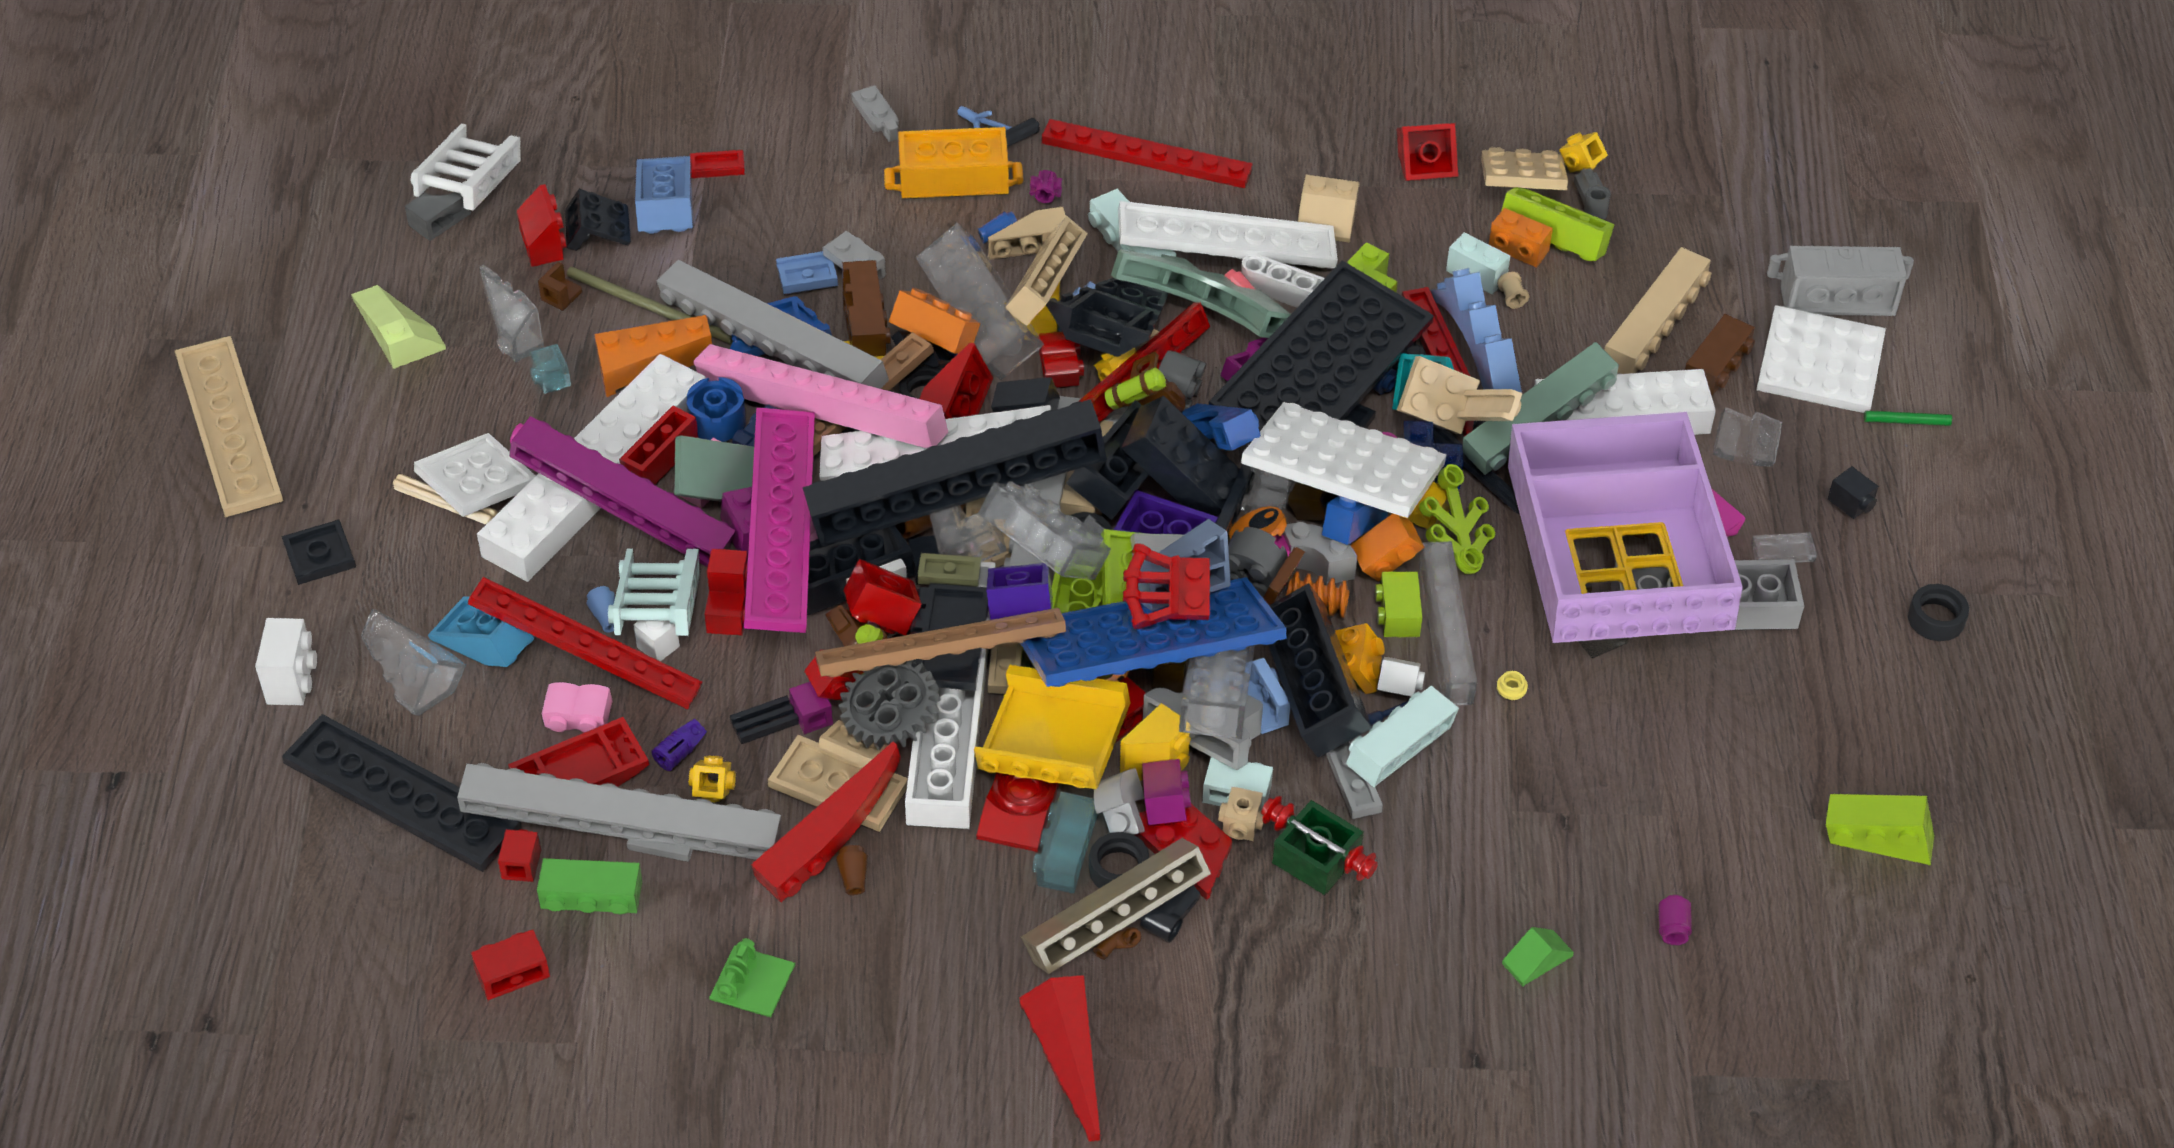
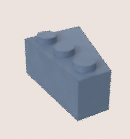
(1204, 541)

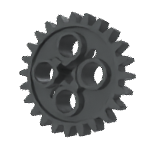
(889, 704)

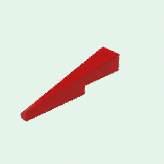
(1062, 1025)

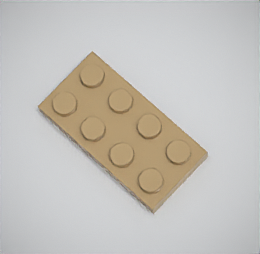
(816, 774)

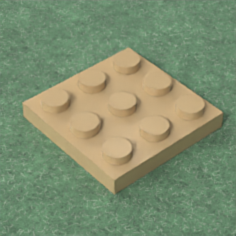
(1524, 169)

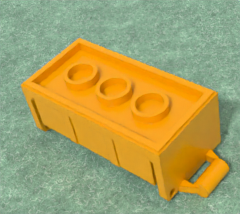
(953, 163)

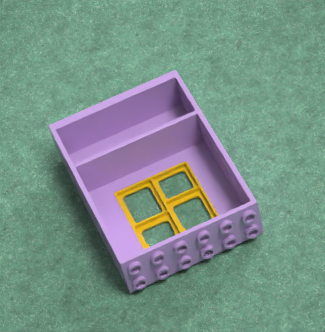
(1616, 482)

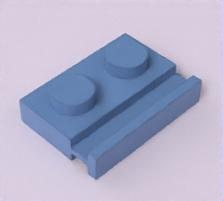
(806, 272)

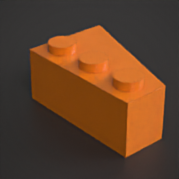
(934, 320)

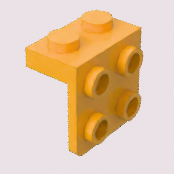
(1363, 654)

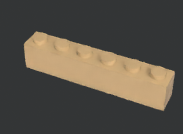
(1046, 271)
(1658, 311)

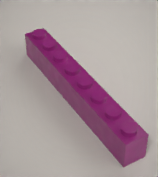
(619, 490)

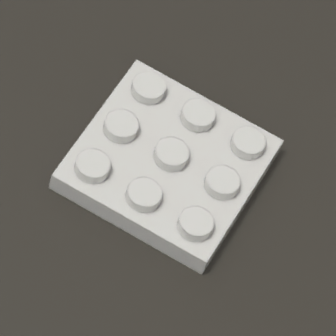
(474, 474)

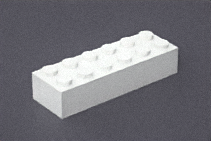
(1654, 394)

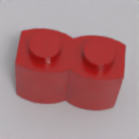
(1060, 359)

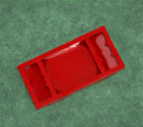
(597, 756)
(1016, 811)

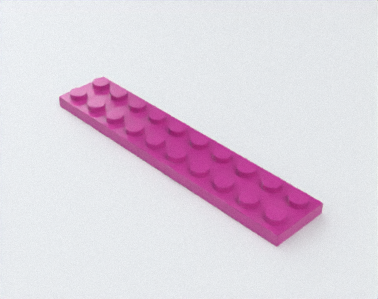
(779, 521)

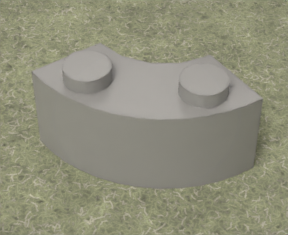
(1322, 554)

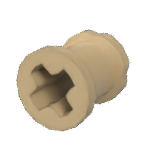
(1514, 293)

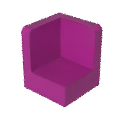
(812, 710)

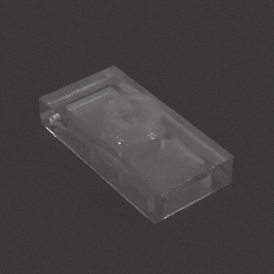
(1784, 547)

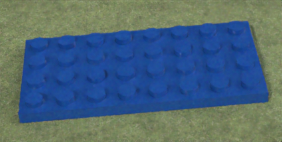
(1105, 643)

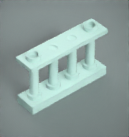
(680, 601)

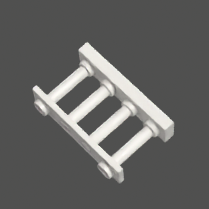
(479, 181)

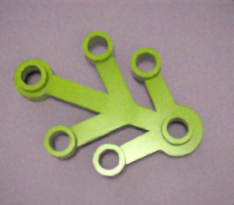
(1467, 556)

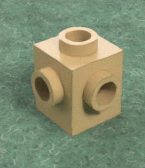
(1242, 814)

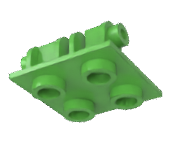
(752, 980)

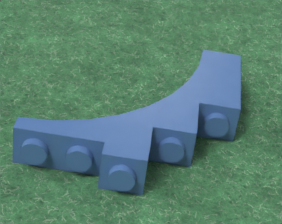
(1479, 323)

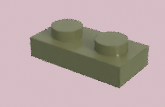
(949, 569)

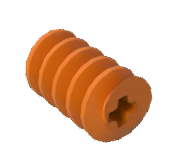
(1333, 597)

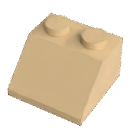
(1330, 203)

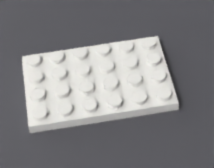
(1344, 459)

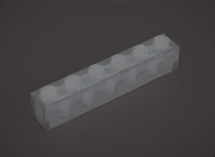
(1447, 623)

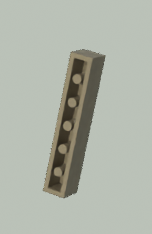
(1115, 905)

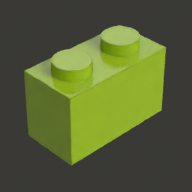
(1400, 604)

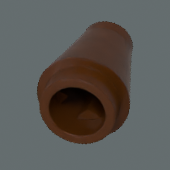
(852, 867)

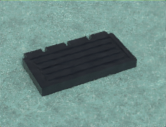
(950, 607)

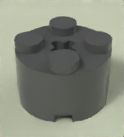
(1184, 373)
(1255, 557)

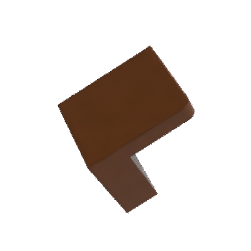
(557, 289)

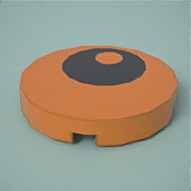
(1266, 518)

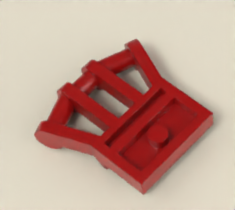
(1187, 583)

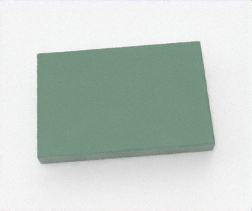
(711, 467)

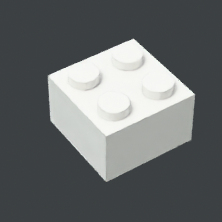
(285, 661)

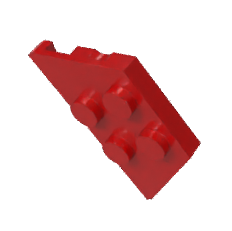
(1198, 830)

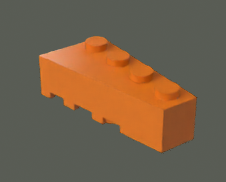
(630, 350)

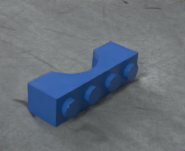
(1228, 425)

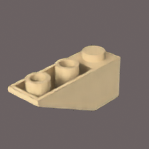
(1025, 235)

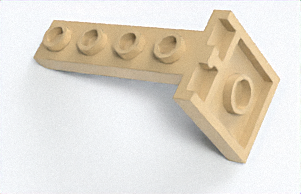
(1452, 398)

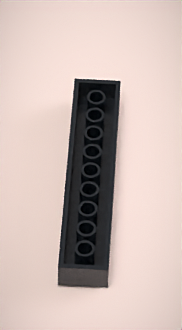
(955, 472)

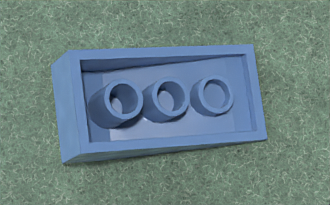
(664, 194)

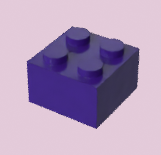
(1018, 590)

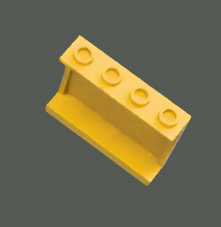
(1054, 731)

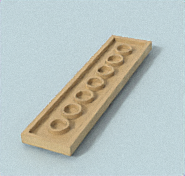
(228, 426)

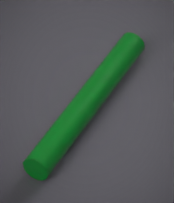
(1908, 418)

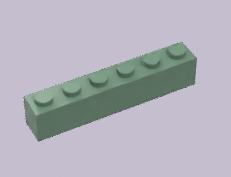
(1547, 401)

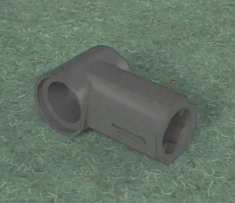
(1593, 193)

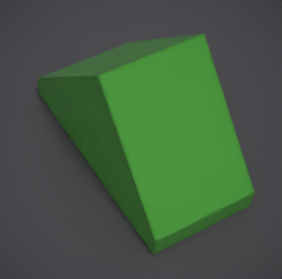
(1536, 954)

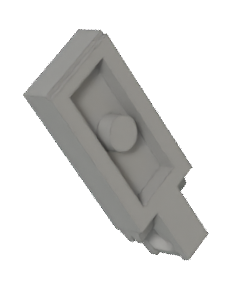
(876, 112)

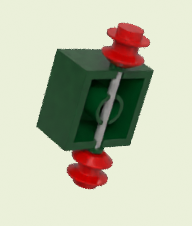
(1317, 844)

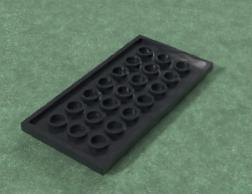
(1328, 349)

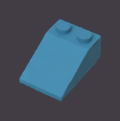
(480, 635)

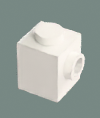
(656, 638)
(1400, 676)

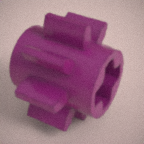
(1045, 186)

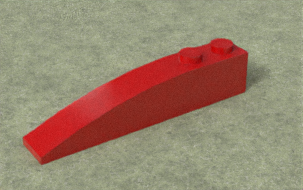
(826, 829)

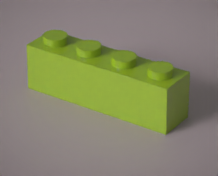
(1571, 227)

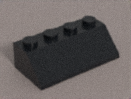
(835, 563)

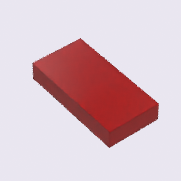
(717, 164)

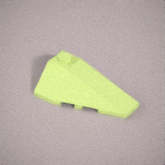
(396, 327)

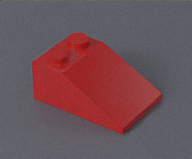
(960, 384)

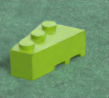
(1882, 825)

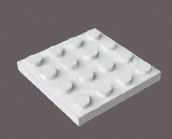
(1821, 359)

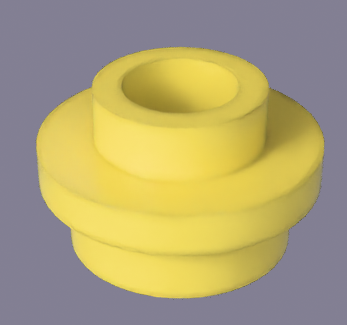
(1508, 681)

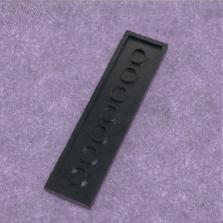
(396, 791)

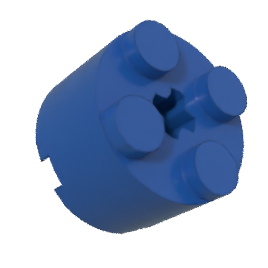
(717, 408)

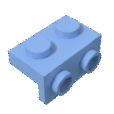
(1266, 688)

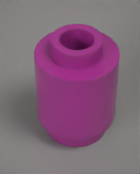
(1675, 920)

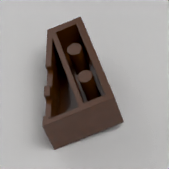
(864, 308)

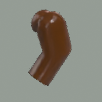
(1125, 938)

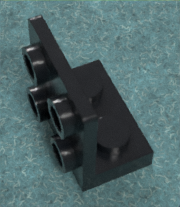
(597, 216)

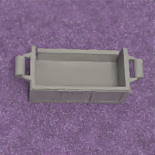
(1842, 279)

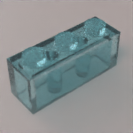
(1065, 842)

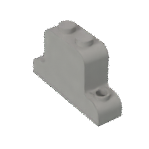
(1226, 750)

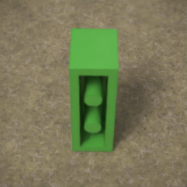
(589, 886)

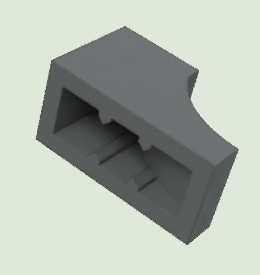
(435, 214)

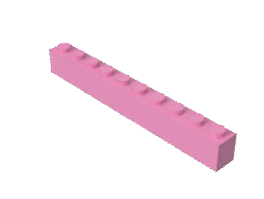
(828, 396)

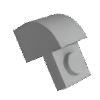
(1117, 800)

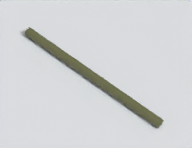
(639, 300)

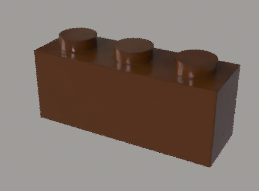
(1722, 351)

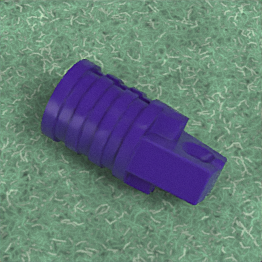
(683, 739)

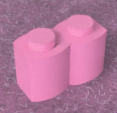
(576, 706)

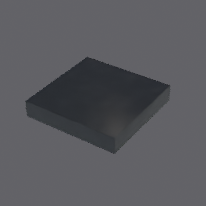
(318, 552)

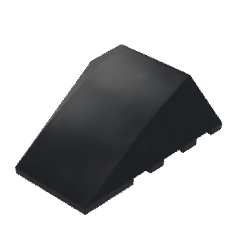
(1111, 316)

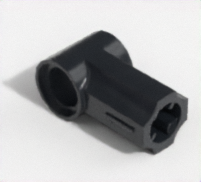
(1168, 918)

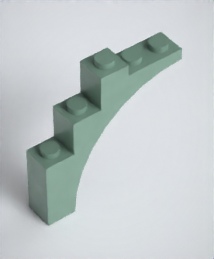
(1214, 290)

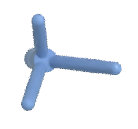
(979, 118)

